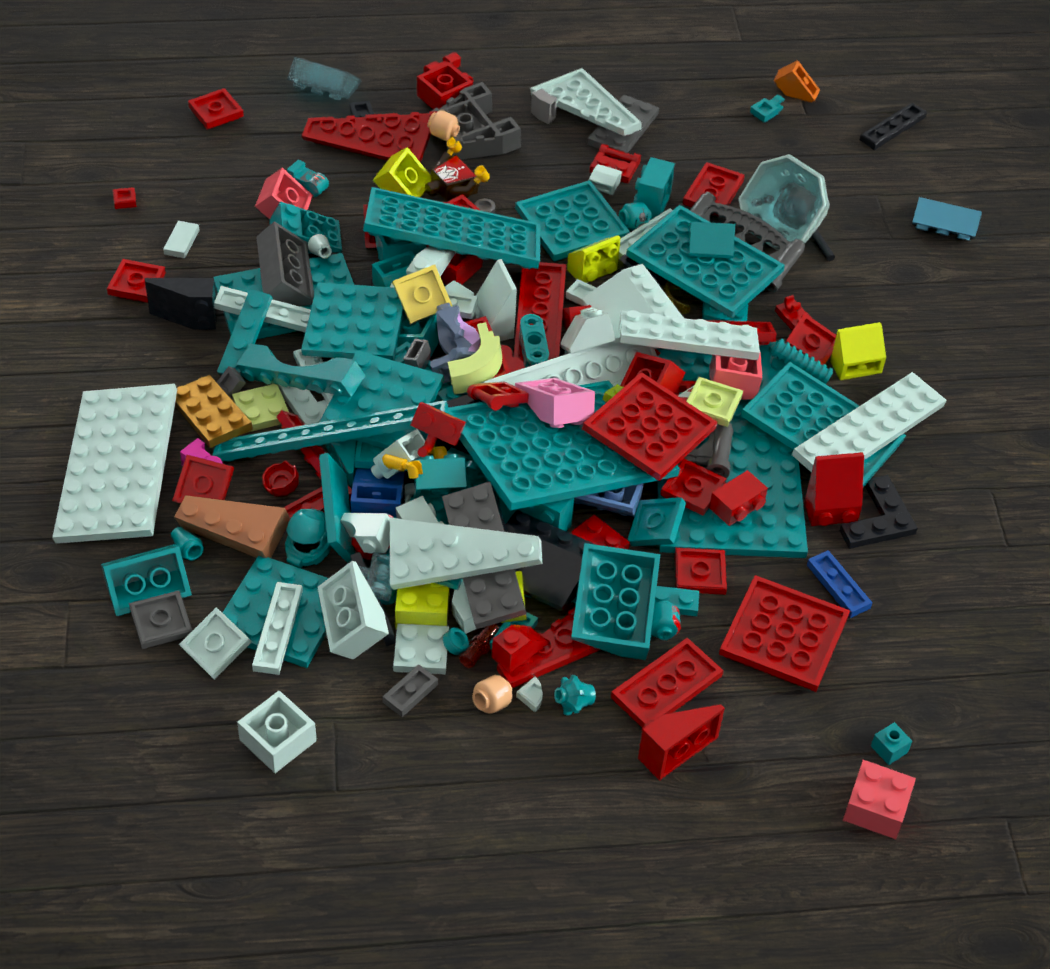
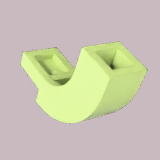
(480, 366)

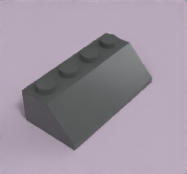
(285, 266)

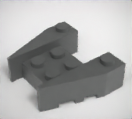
(477, 133)

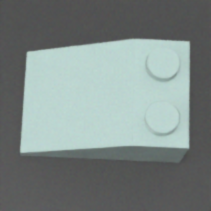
(498, 301)
(351, 612)

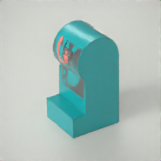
(312, 181)

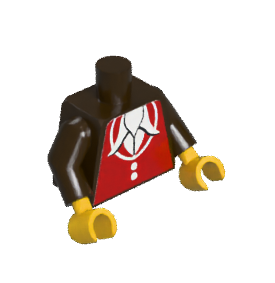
(453, 177)

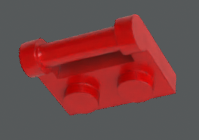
(627, 169)
(498, 394)

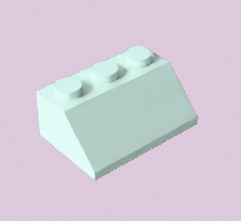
(588, 330)

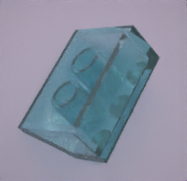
(322, 79)

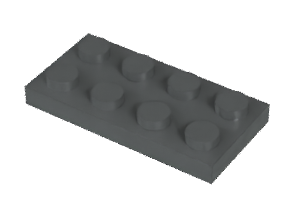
(642, 111)

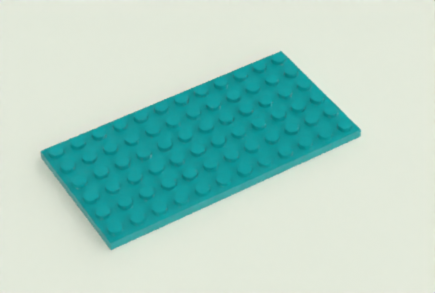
(780, 524)

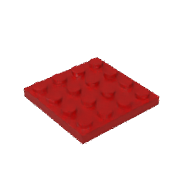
(649, 426)
(784, 633)

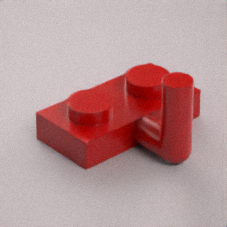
(437, 425)

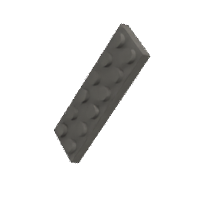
(491, 595)

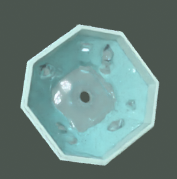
(777, 187)

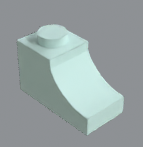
(369, 529)

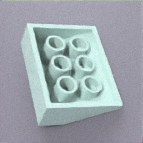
(630, 290)

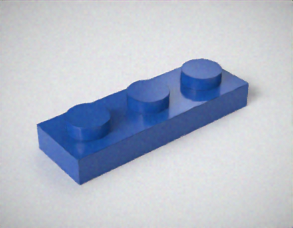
(839, 583)

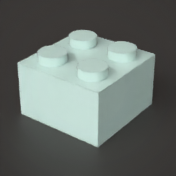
(277, 731)

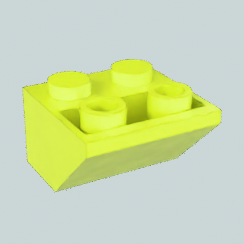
(595, 259)
(859, 351)

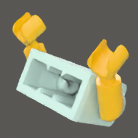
(402, 456)

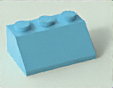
(946, 218)

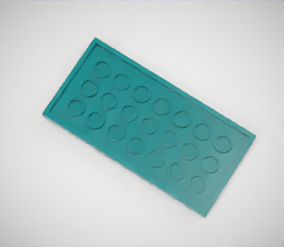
(453, 228)

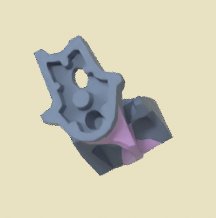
(454, 337)

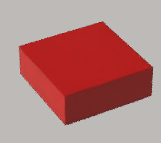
(124, 198)

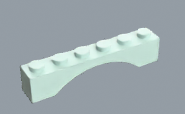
(421, 511)

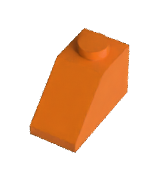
(796, 82)

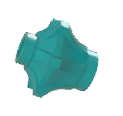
(574, 694)

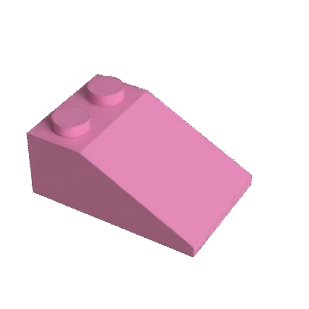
(559, 401)

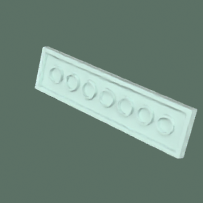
(582, 367)
(874, 422)

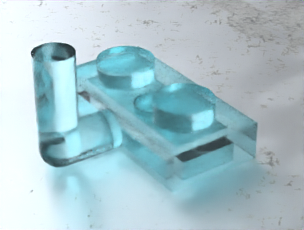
(379, 576)

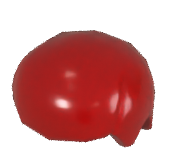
(280, 479)

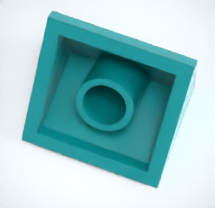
(711, 240)

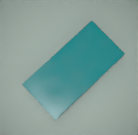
(335, 505)

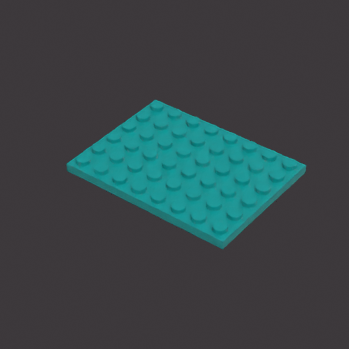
(543, 463)

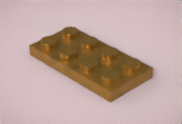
(211, 411)

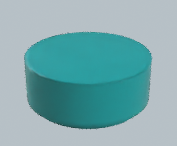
(455, 641)

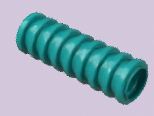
(809, 365)

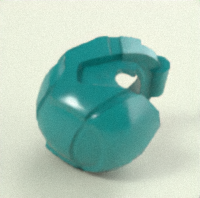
(306, 527)

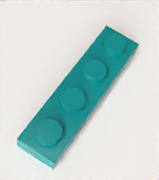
(246, 328)

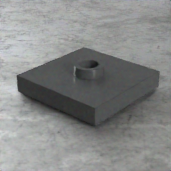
(160, 619)

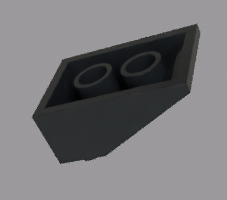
(183, 301)

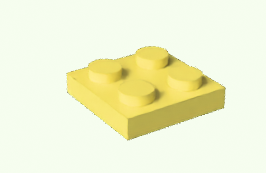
(421, 293)

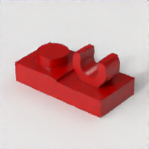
(790, 311)

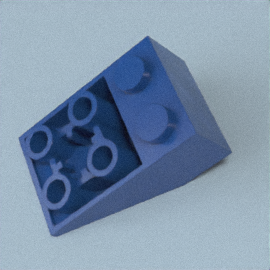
(376, 494)

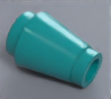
(189, 545)

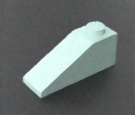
(429, 257)

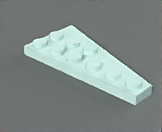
(588, 99)
(442, 552)

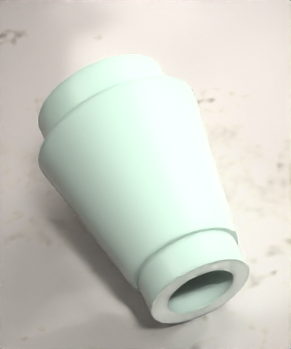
(319, 246)

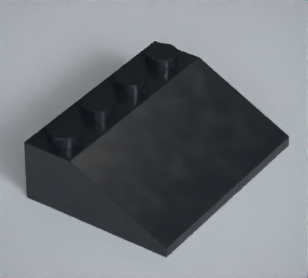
(558, 576)

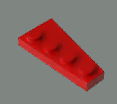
(557, 653)

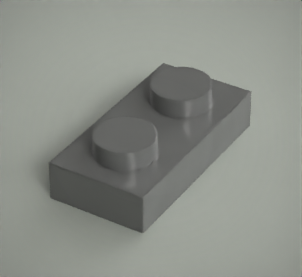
(410, 690)

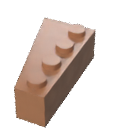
(238, 525)

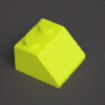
(403, 174)

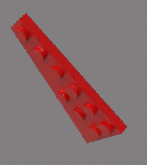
(372, 135)

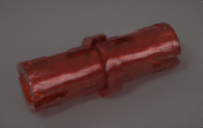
(478, 645)

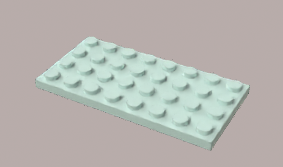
(116, 464)

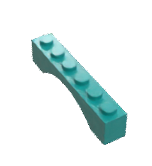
(334, 377)

